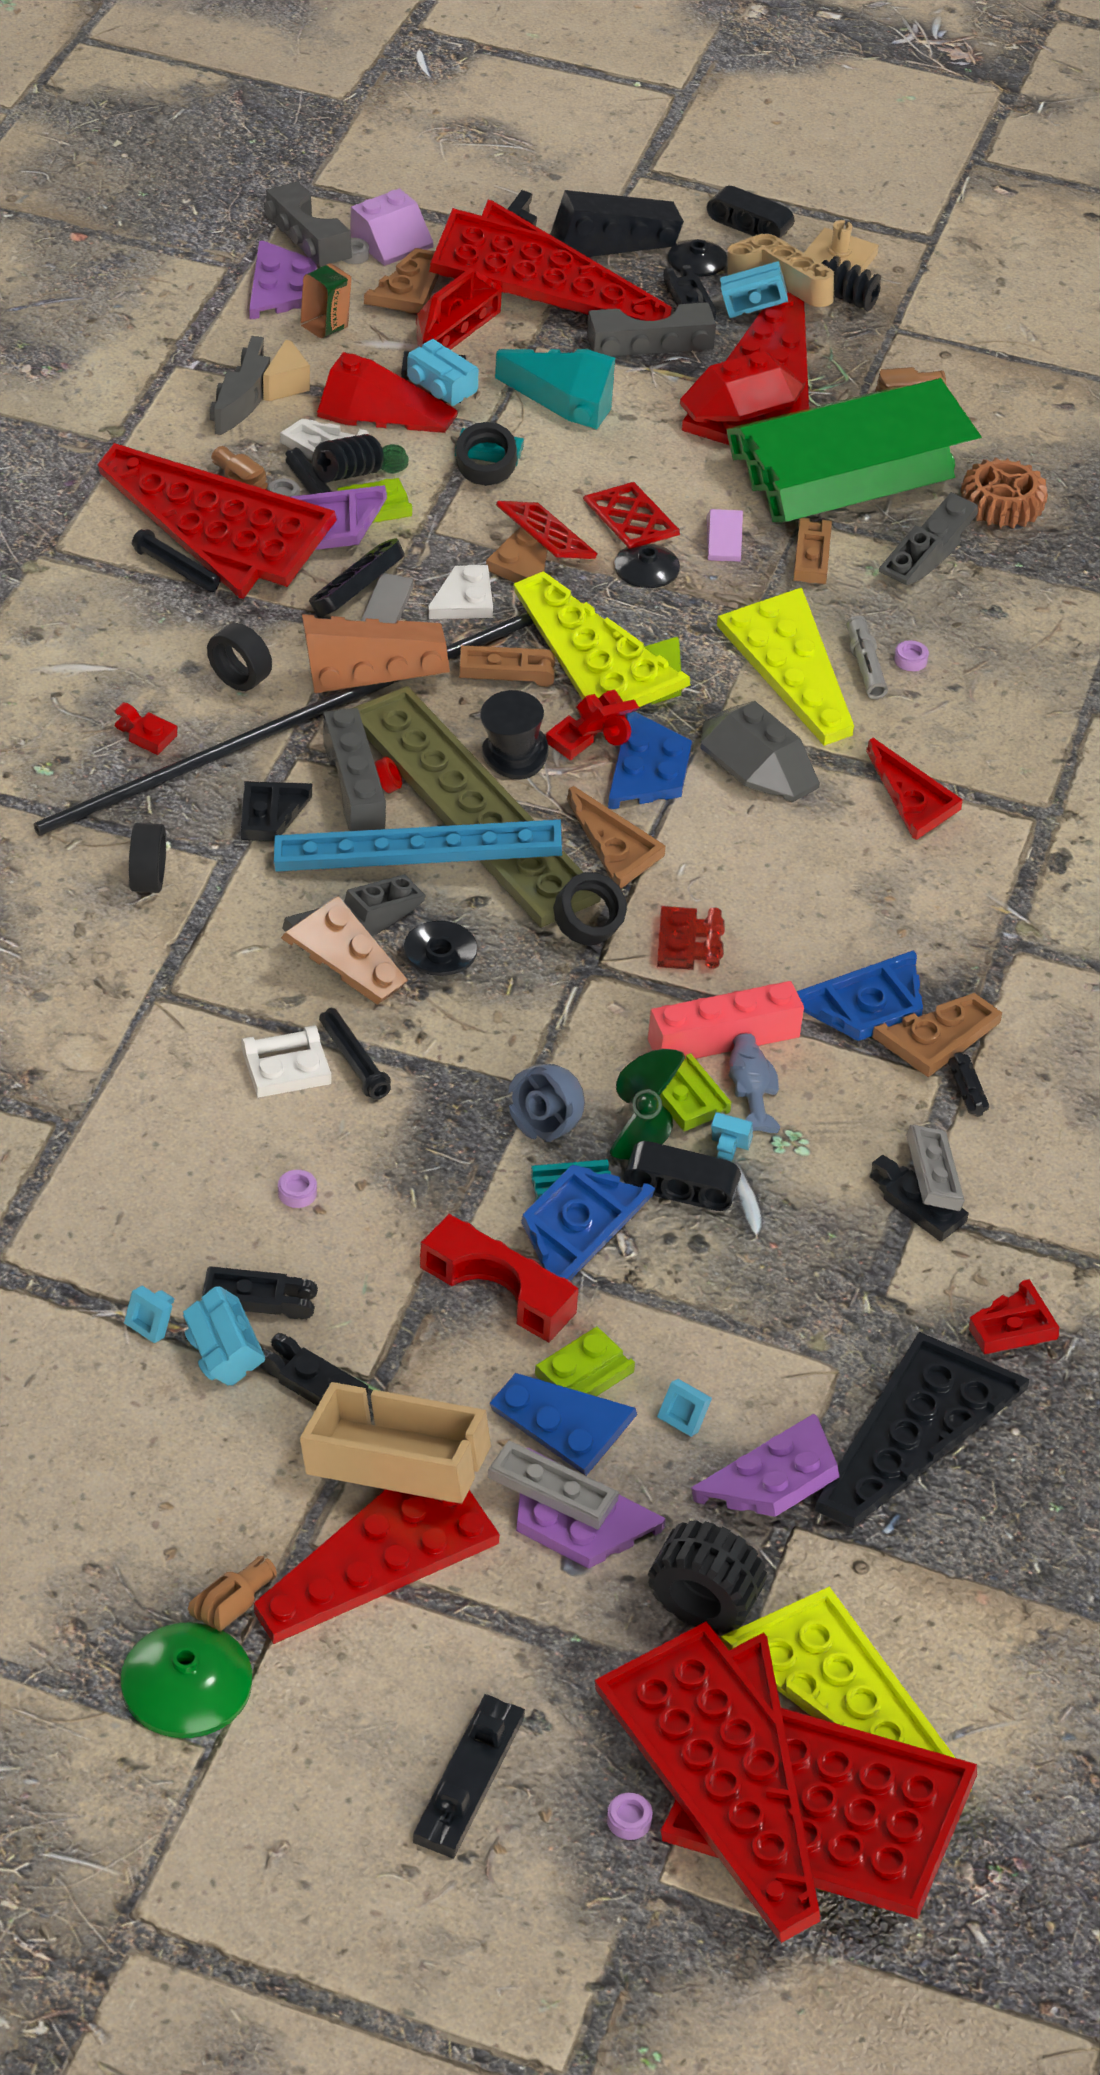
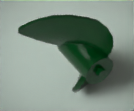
(641, 1087)

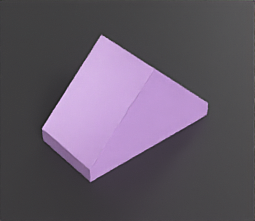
(724, 535)

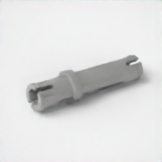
(859, 632)

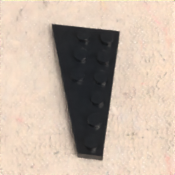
(920, 1416)

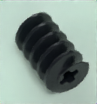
(854, 285)
(347, 457)

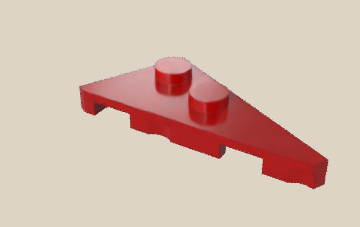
(916, 795)

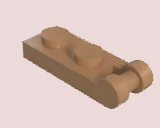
(812, 551)
(508, 664)

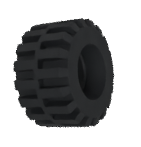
(707, 1576)

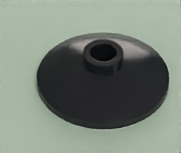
(702, 255)
(647, 566)
(440, 948)

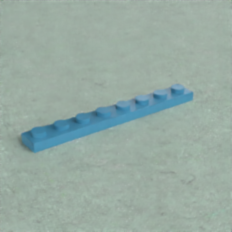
(418, 845)

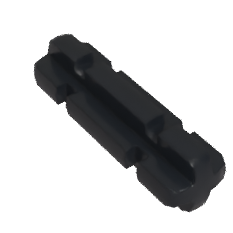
(968, 1084)

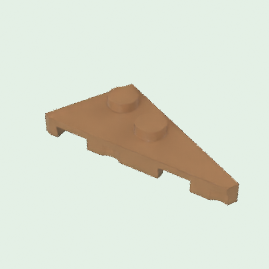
(618, 843)

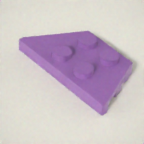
(278, 279)
(354, 513)
(775, 1473)
(580, 1541)

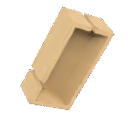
(411, 1449)

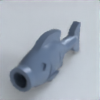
(753, 1078)

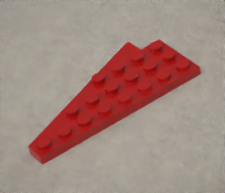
(536, 265)
(780, 333)
(221, 521)
(722, 1750)

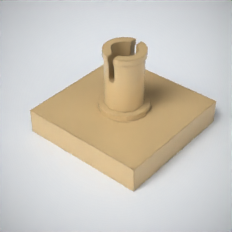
(841, 243)

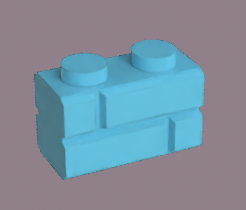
(754, 289)
(442, 372)
(222, 1336)

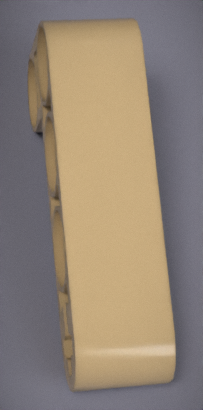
(802, 274)

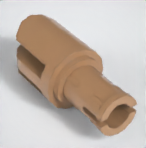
(905, 377)
(240, 467)
(231, 1594)

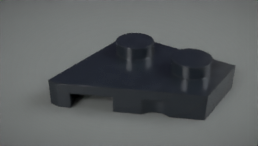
(271, 808)

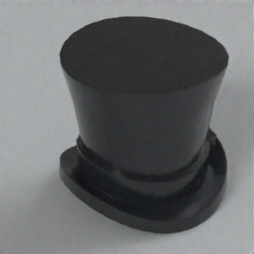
(514, 735)

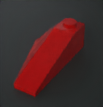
(371, 393)

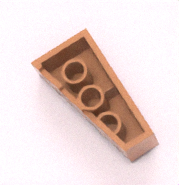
(371, 651)

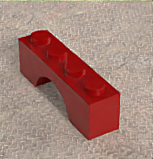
(462, 1253)

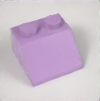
(390, 226)

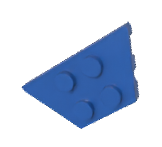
(650, 763)
(867, 997)
(580, 1217)

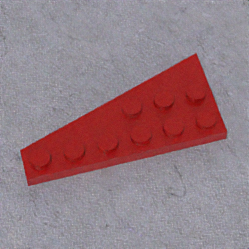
(375, 1553)

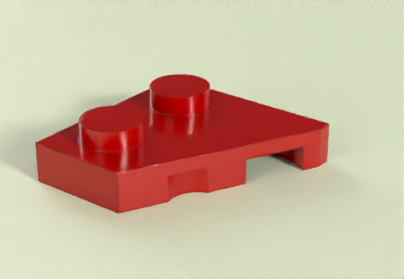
(1014, 1321)

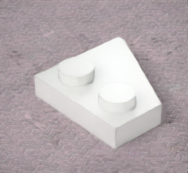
(308, 434)
(464, 595)

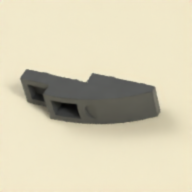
(240, 389)
(932, 543)
(376, 904)

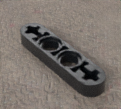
(356, 577)

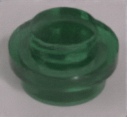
(394, 459)

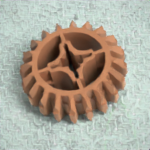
(1005, 492)

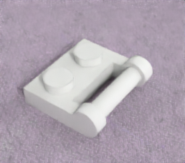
(289, 1070)

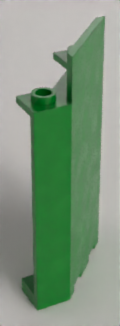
(853, 449)

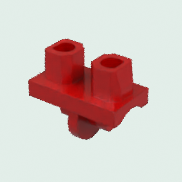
(606, 716)

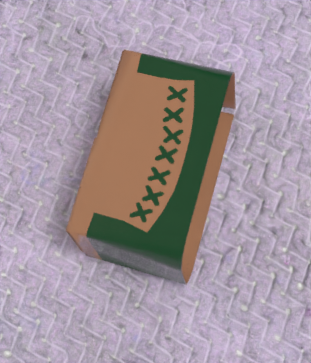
(326, 294)

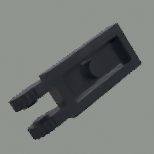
(687, 288)
(265, 1291)
(305, 1371)

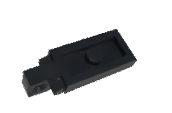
(903, 1193)

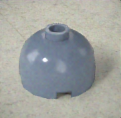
(546, 1101)

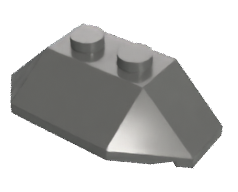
(759, 751)

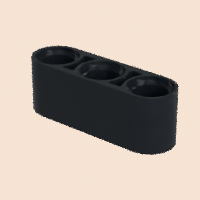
(749, 212)
(683, 1175)

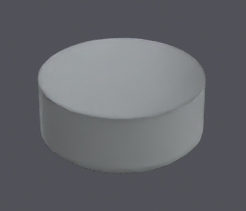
(360, 251)
(285, 487)

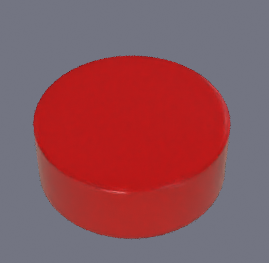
(388, 775)

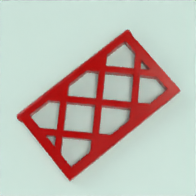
(561, 532)
(648, 534)

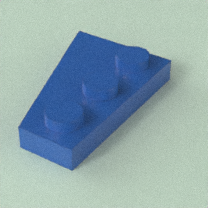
(562, 1419)

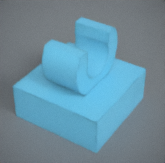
(730, 1134)
(149, 1313)
(684, 1407)

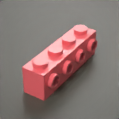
(713, 1022)

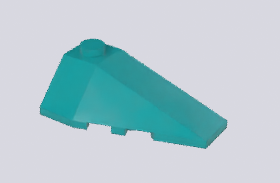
(566, 383)

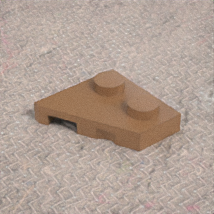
(518, 557)

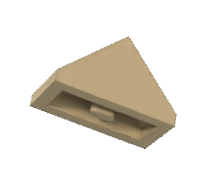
(286, 374)

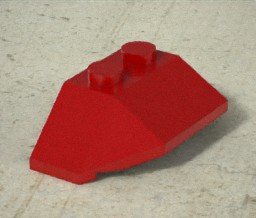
(459, 309)
(742, 389)

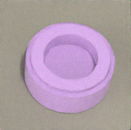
(911, 655)
(297, 1188)
(629, 1816)

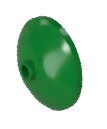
(190, 1697)

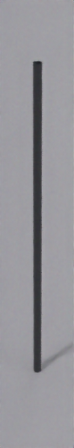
(255, 735)

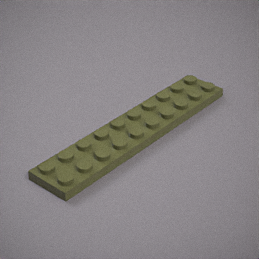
(465, 794)

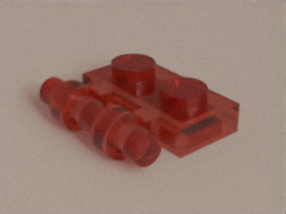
(678, 936)

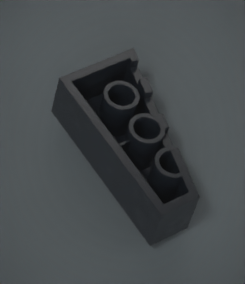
(615, 223)

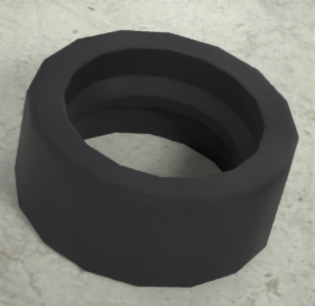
(483, 433)
(249, 646)
(147, 857)
(604, 888)

